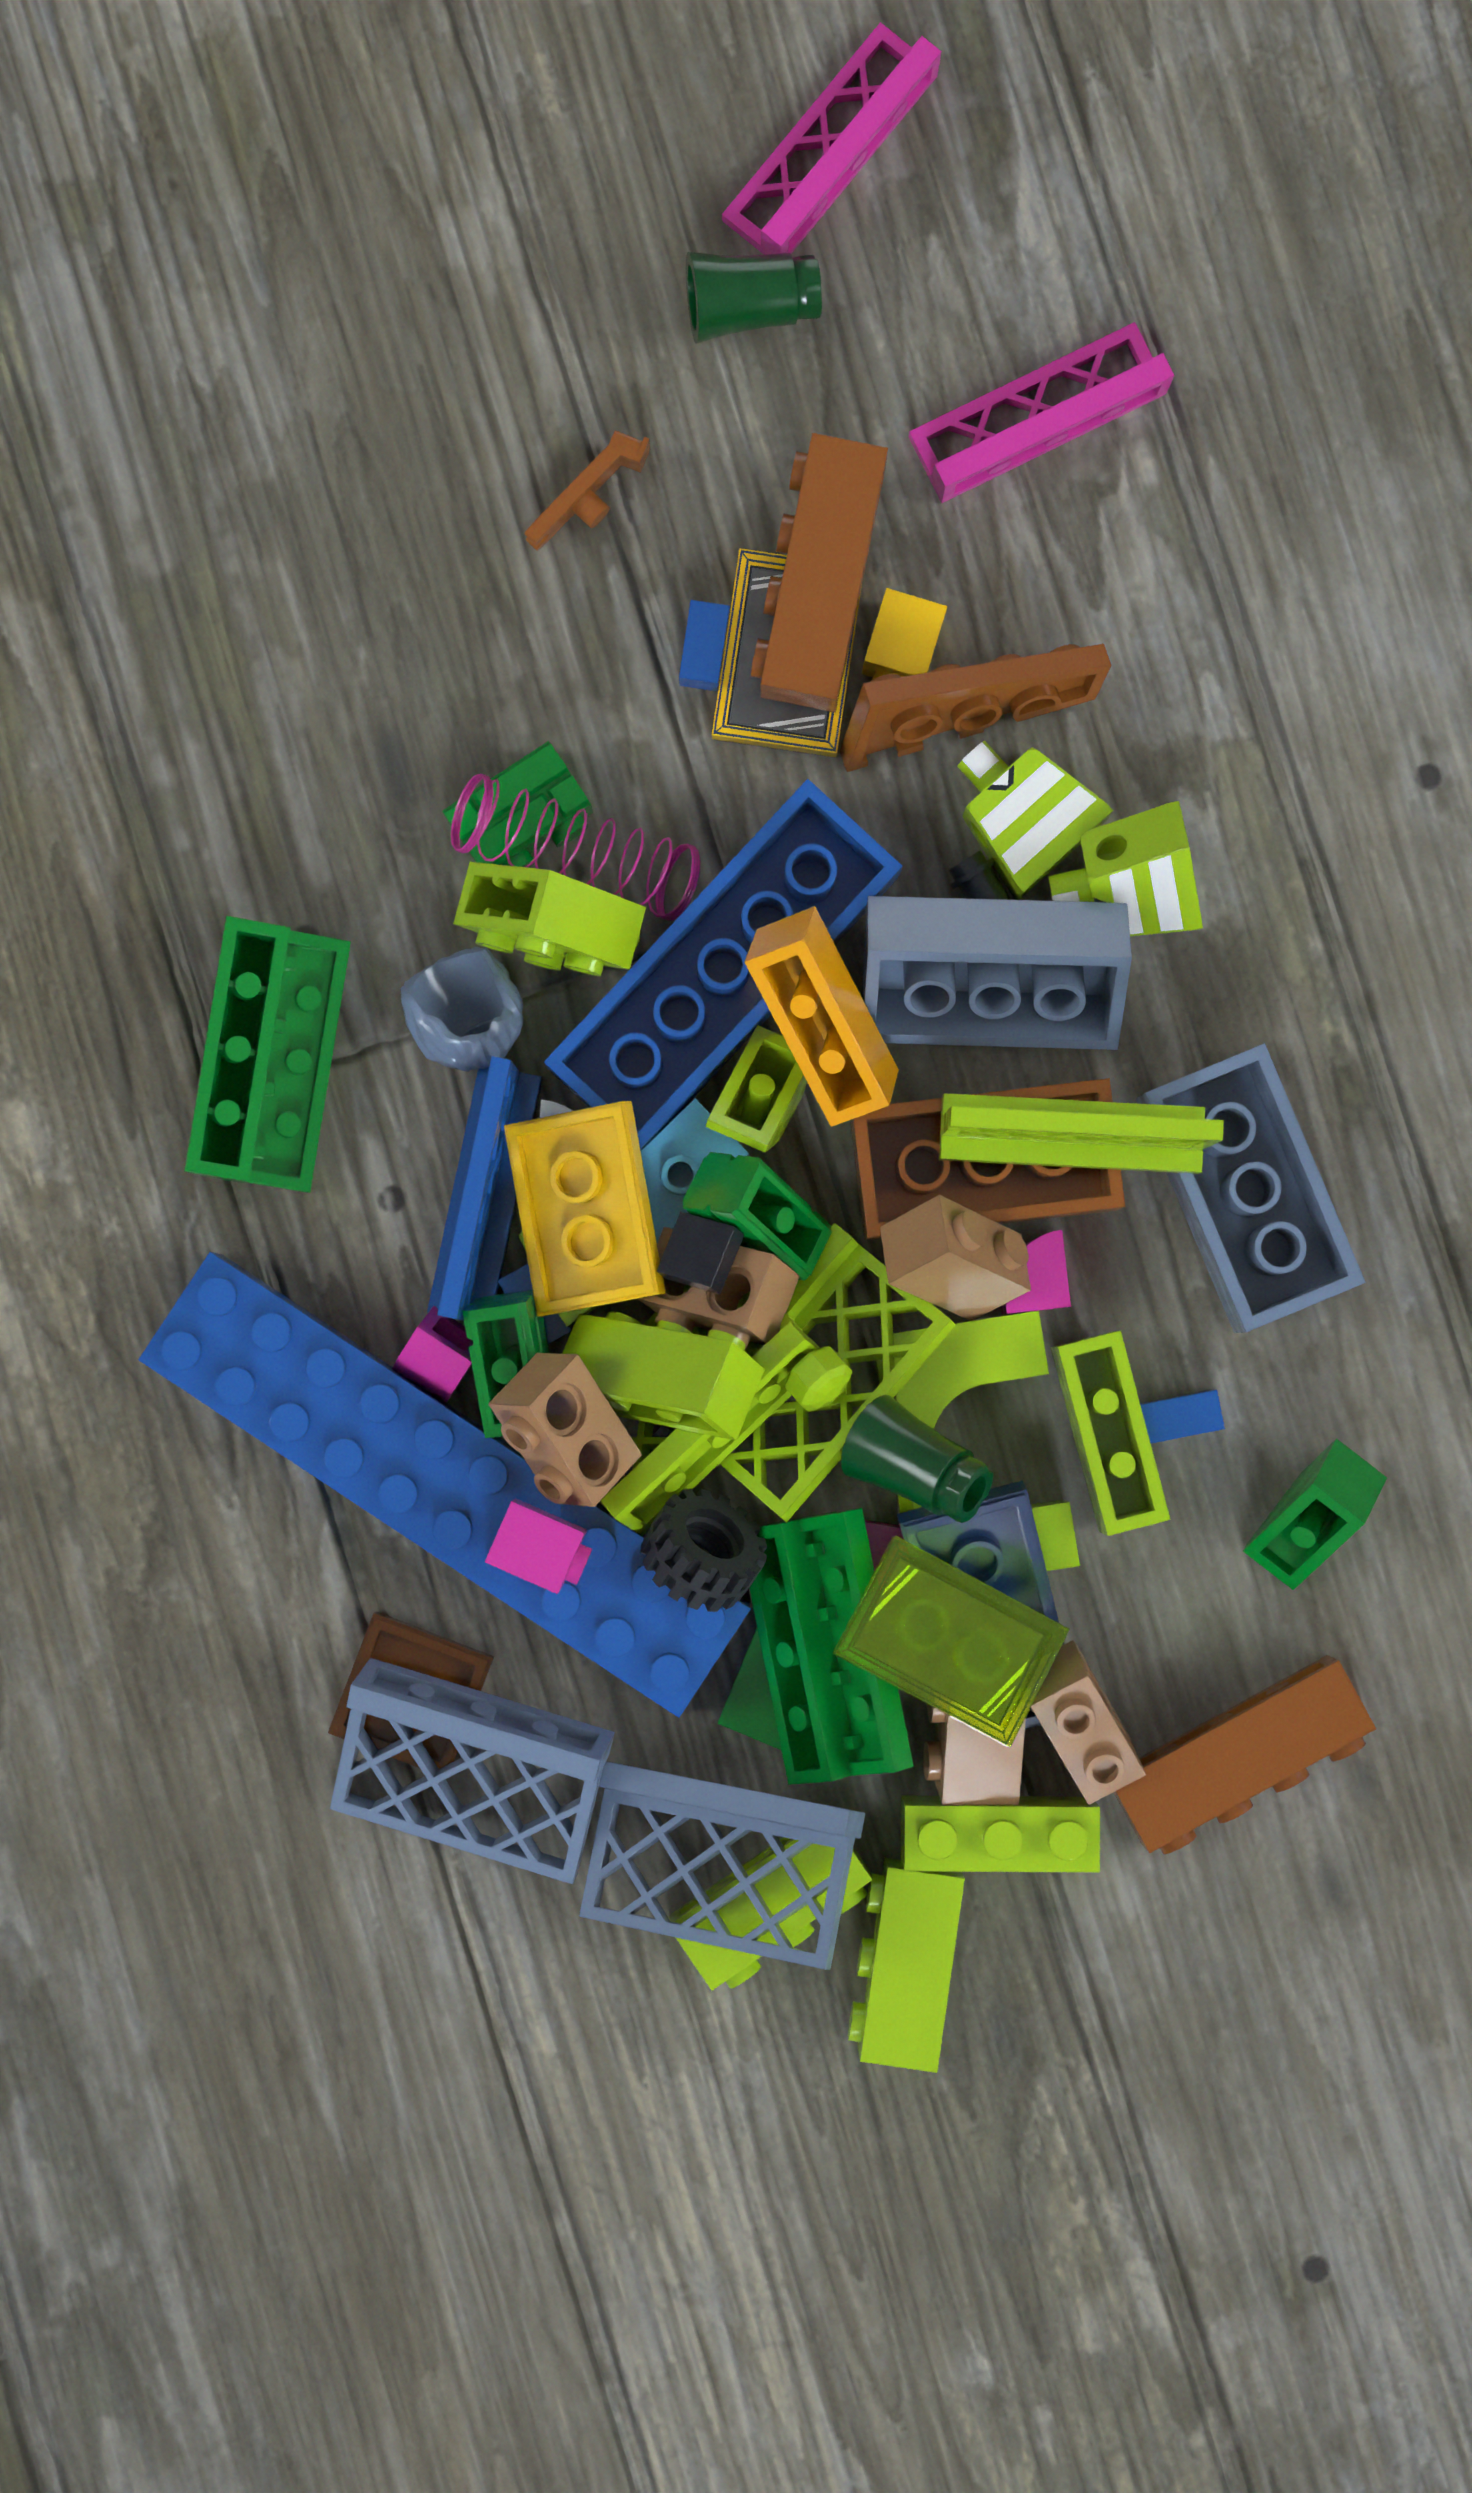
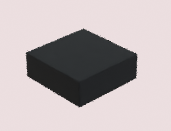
(700, 1253)

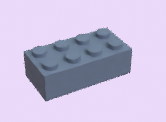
(996, 971)
(1259, 1197)

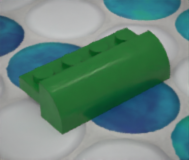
(267, 1055)
(826, 1710)

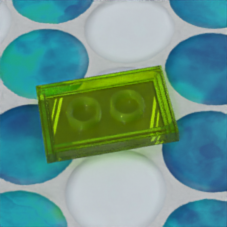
(951, 1641)

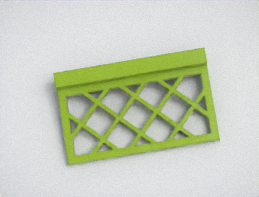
(1075, 1133)
(810, 1305)
(689, 1456)

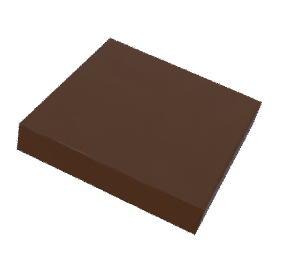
(422, 1652)

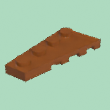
(969, 699)

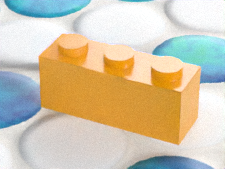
(822, 1016)

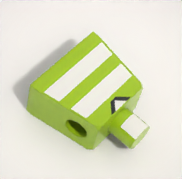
(1027, 814)
(1141, 864)

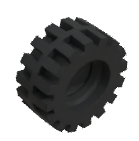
(690, 1571)

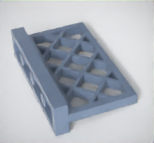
(470, 1721)
(731, 1807)

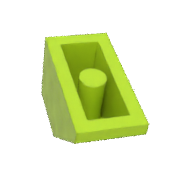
(760, 1093)

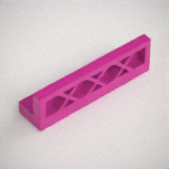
(842, 152)
(1046, 424)

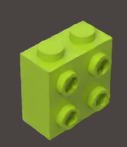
(549, 918)

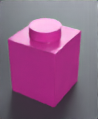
(539, 1547)

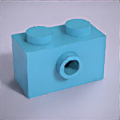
(674, 1159)

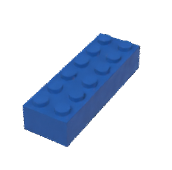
(691, 993)

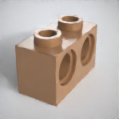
(753, 1271)
(564, 1429)
(1085, 1727)

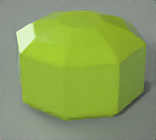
(818, 1378)

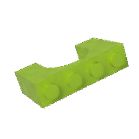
(980, 1355)

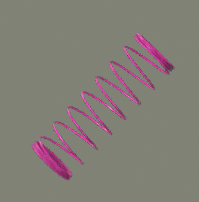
(485, 815)

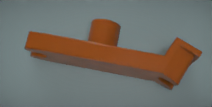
(580, 495)

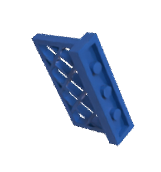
(483, 1190)

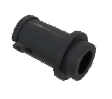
(978, 879)

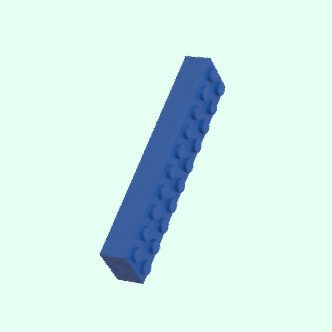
(425, 1473)

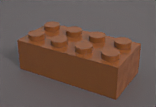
(902, 1168)

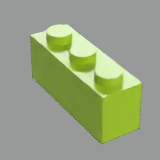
(668, 1372)
(1110, 1433)
(1025, 1837)
(778, 1891)
(907, 1966)

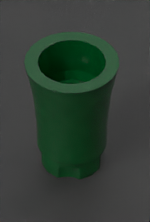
(750, 292)
(914, 1461)

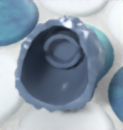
(463, 1009)

